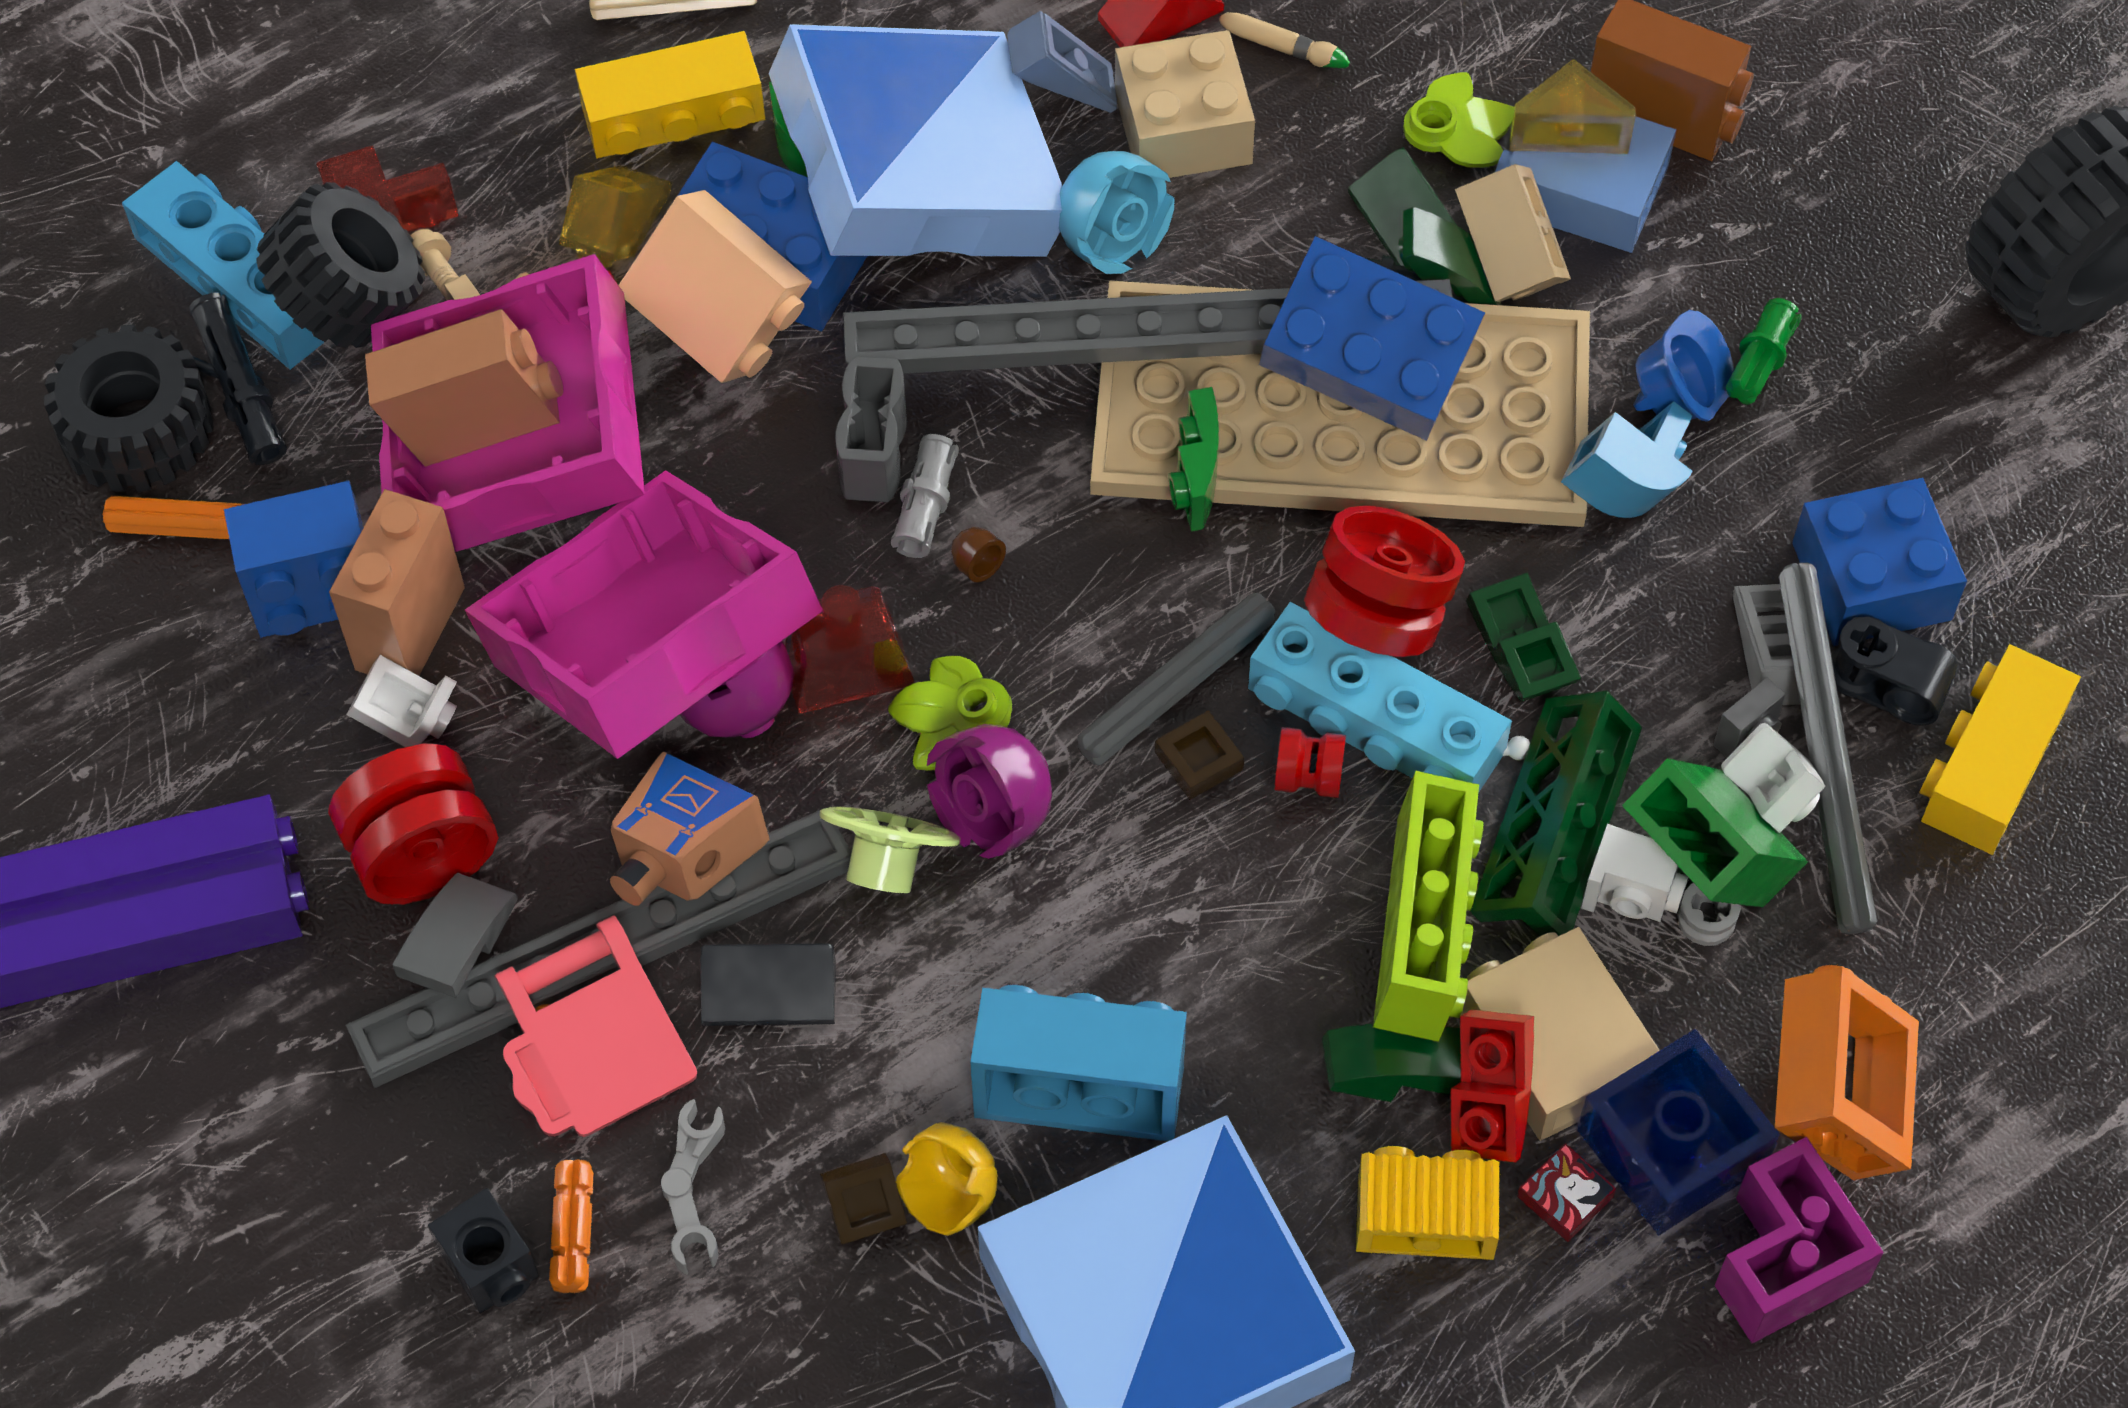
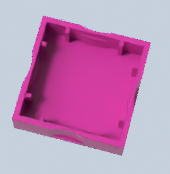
(554, 472)
(644, 613)

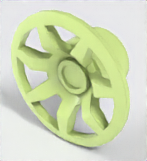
(886, 855)

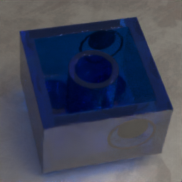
(1676, 1131)

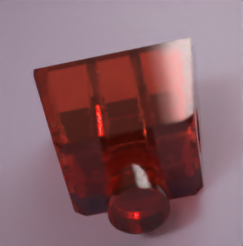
(847, 651)

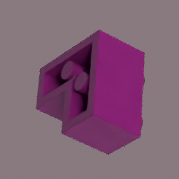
(1808, 1246)

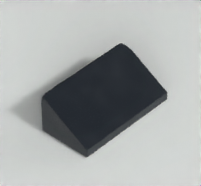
(768, 984)

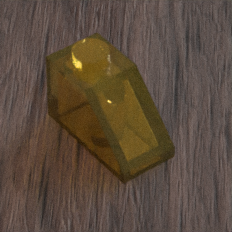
(612, 212)

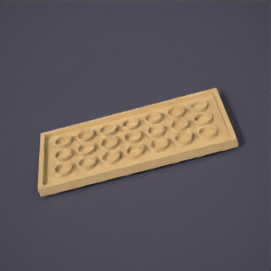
(1281, 444)

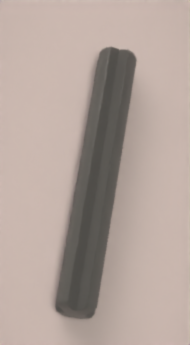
(1175, 679)

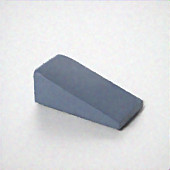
(1060, 62)

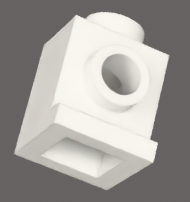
(1633, 877)

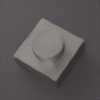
(1741, 719)

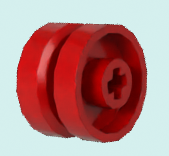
(1384, 581)
(412, 823)

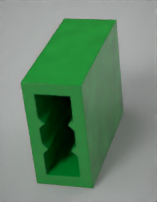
(1714, 833)

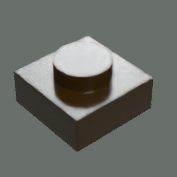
(1199, 755)
(863, 1198)

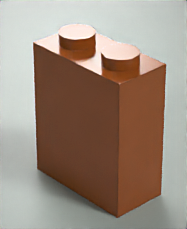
(1675, 74)

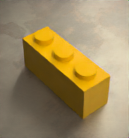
(670, 94)
(1997, 747)

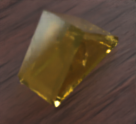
(1573, 115)

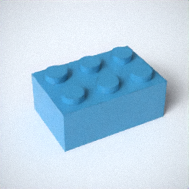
(1078, 1063)

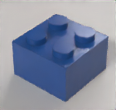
(291, 554)
(1881, 557)

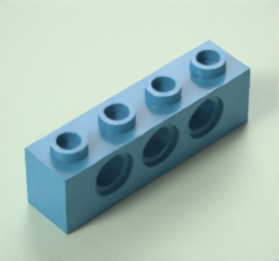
(215, 252)

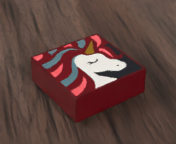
(1566, 1192)

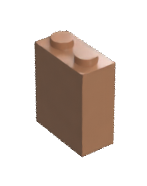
(463, 387)
(398, 584)

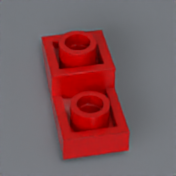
(1495, 1084)

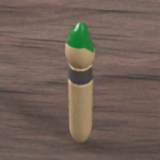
(1283, 40)

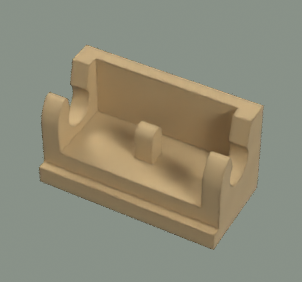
(1512, 233)

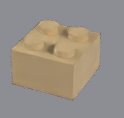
(1185, 104)

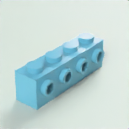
(1376, 701)

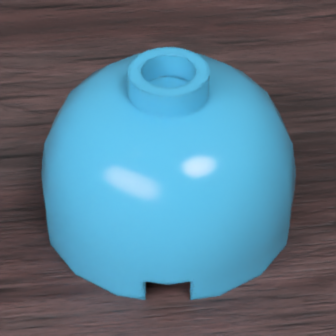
(1114, 209)

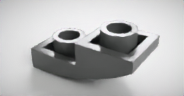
(453, 932)

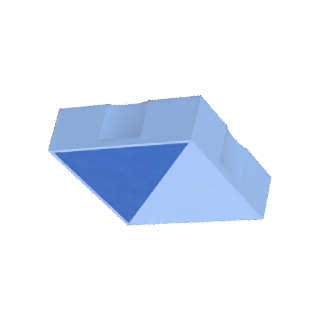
(917, 141)
(1167, 1285)

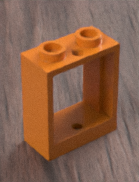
(1874, 1129)

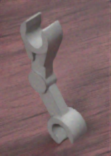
(677, 1187)

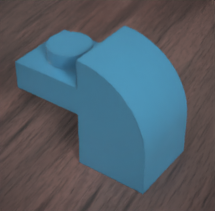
(1630, 468)

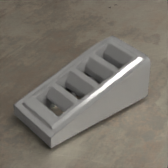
(1762, 640)

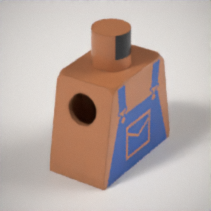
(683, 832)

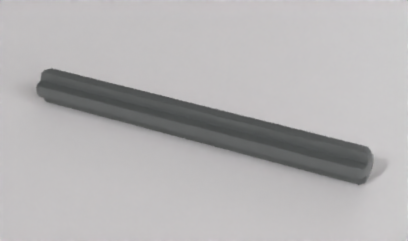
(1827, 748)

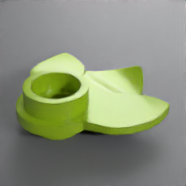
(1462, 124)
(946, 704)

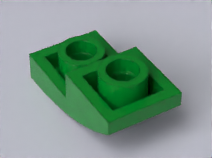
(1196, 472)

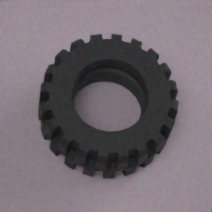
(2059, 229)

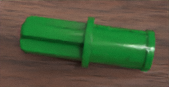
(1763, 350)

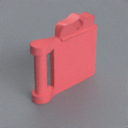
(596, 1048)

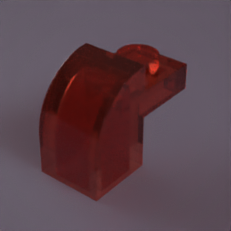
(415, 198)

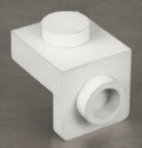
(403, 703)
(1774, 776)

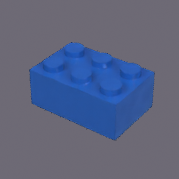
(780, 212)
(1370, 338)

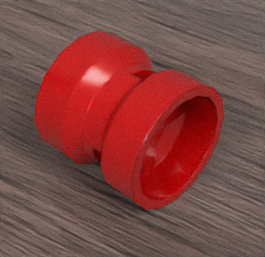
(1295, 760)

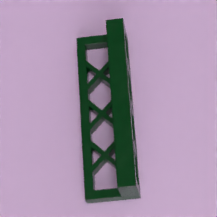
(1572, 812)

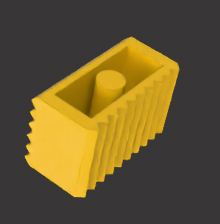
(1428, 1204)

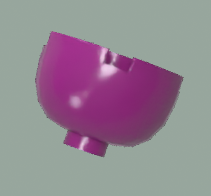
(747, 700)
(990, 787)

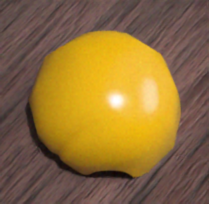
(947, 1178)

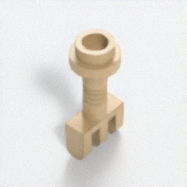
(435, 256)

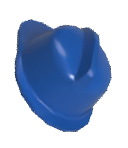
(1685, 367)

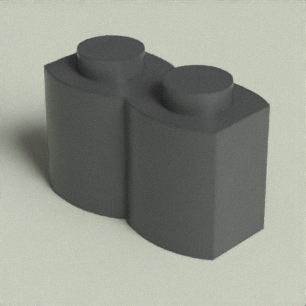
(871, 429)

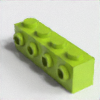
(1428, 908)

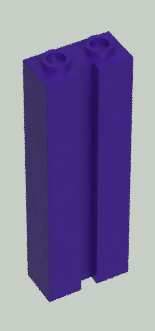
(147, 899)

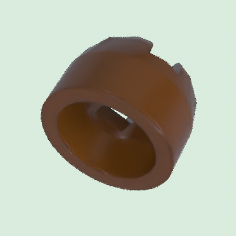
(978, 553)

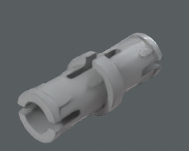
(924, 496)

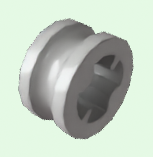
(1703, 932)

